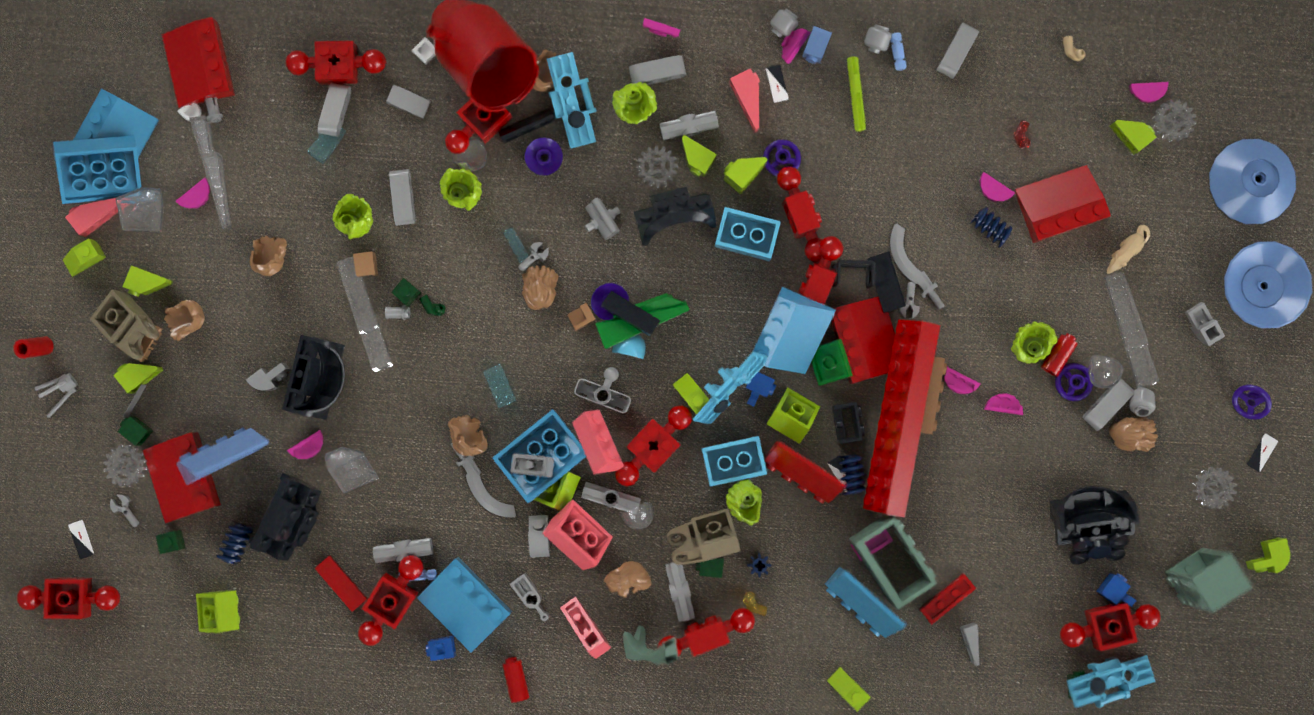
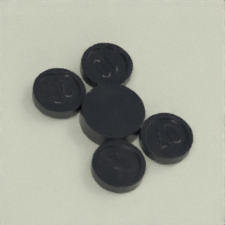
(1098, 549)

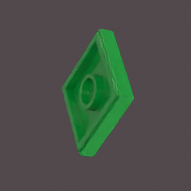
(831, 363)

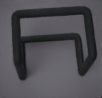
(855, 264)

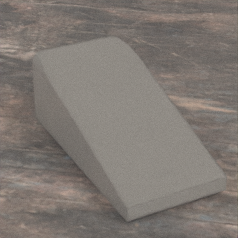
(408, 101)
(532, 465)
(970, 637)

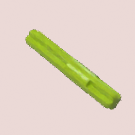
(856, 93)

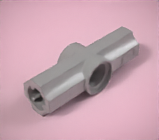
(689, 125)
(598, 494)
(402, 549)
(680, 591)

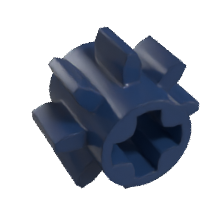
(755, 561)

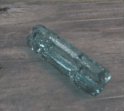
(516, 244)

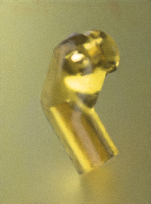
(752, 605)

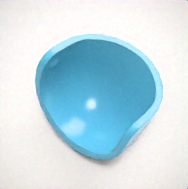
(633, 346)

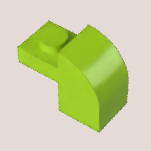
(1275, 557)

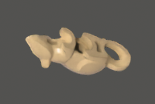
(1129, 247)

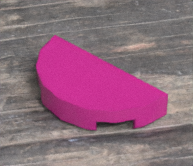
(660, 29)
(793, 43)
(1148, 91)
(993, 189)
(196, 196)
(959, 383)
(1004, 403)
(308, 447)

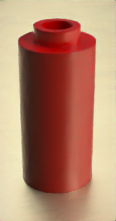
(33, 347)
(1059, 354)
(515, 680)

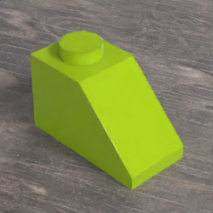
(1133, 134)
(698, 157)
(83, 256)
(144, 282)
(133, 375)
(691, 393)
(848, 689)

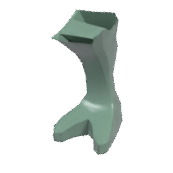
(636, 648)

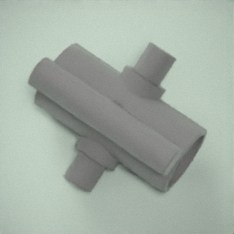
(602, 219)

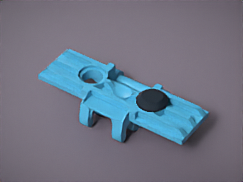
(565, 102)
(733, 378)
(1106, 675)

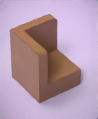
(365, 264)
(581, 317)

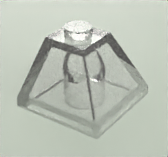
(141, 210)
(349, 468)

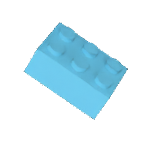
(747, 234)
(734, 461)

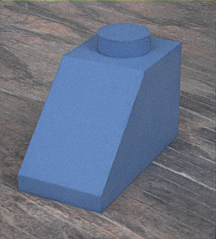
(816, 45)

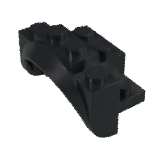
(672, 209)
(315, 377)
(1090, 514)
(287, 520)

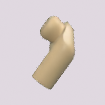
(1070, 51)

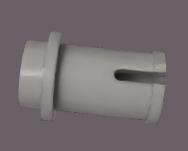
(213, 110)
(397, 312)

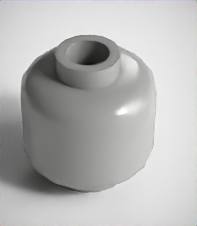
(784, 22)
(877, 38)
(1142, 402)

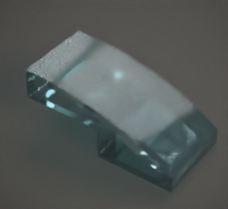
(324, 146)
(499, 385)

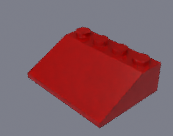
(198, 62)
(1061, 203)
(866, 337)
(803, 472)
(173, 494)

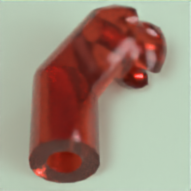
(1020, 136)

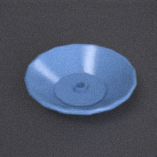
(1235, 184)
(1285, 280)

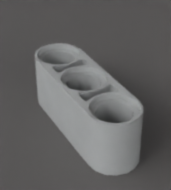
(957, 50)
(658, 70)
(334, 109)
(402, 197)
(1108, 404)

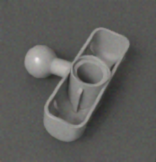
(610, 375)

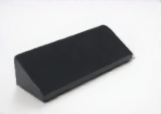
(526, 125)
(887, 283)
(630, 313)

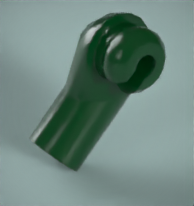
(431, 308)

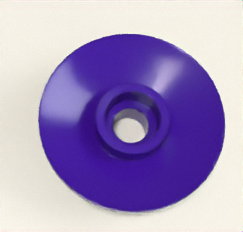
(541, 147)
(599, 296)

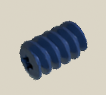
(992, 226)
(852, 474)
(235, 543)

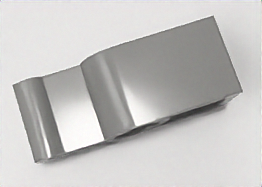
(526, 588)

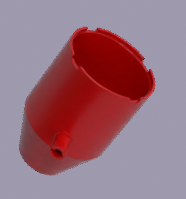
(482, 54)

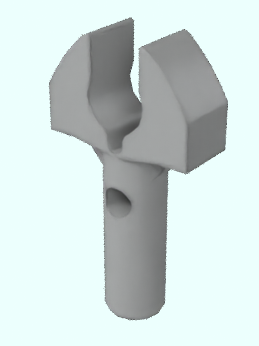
(534, 256)
(910, 301)
(124, 509)

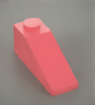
(747, 92)
(91, 216)
(585, 628)

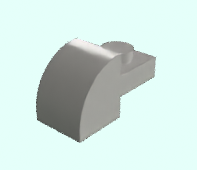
(1203, 325)
(266, 380)
(538, 544)

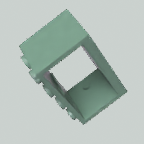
(1207, 579)
(913, 590)

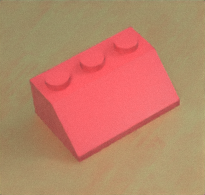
(597, 442)
(578, 536)

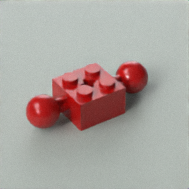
(327, 53)
(458, 140)
(800, 211)
(821, 275)
(678, 419)
(389, 587)
(79, 602)
(712, 632)
(1121, 632)

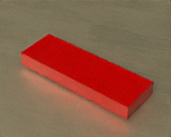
(341, 583)
(947, 598)

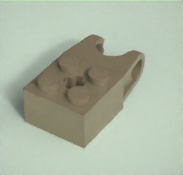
(124, 323)
(704, 538)

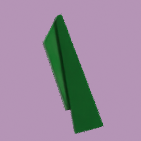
(662, 307)

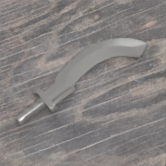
(908, 269)
(479, 491)

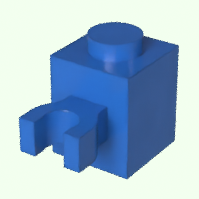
(760, 385)
(1115, 589)
(441, 648)

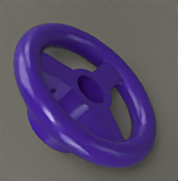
(780, 151)
(1081, 382)
(1258, 395)

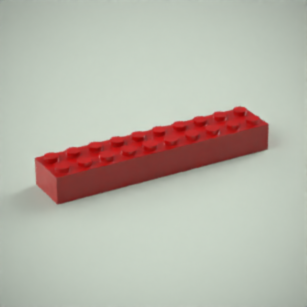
(901, 417)

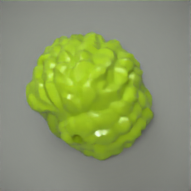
(634, 102)
(460, 184)
(353, 216)
(1033, 337)
(744, 508)

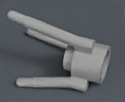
(64, 383)

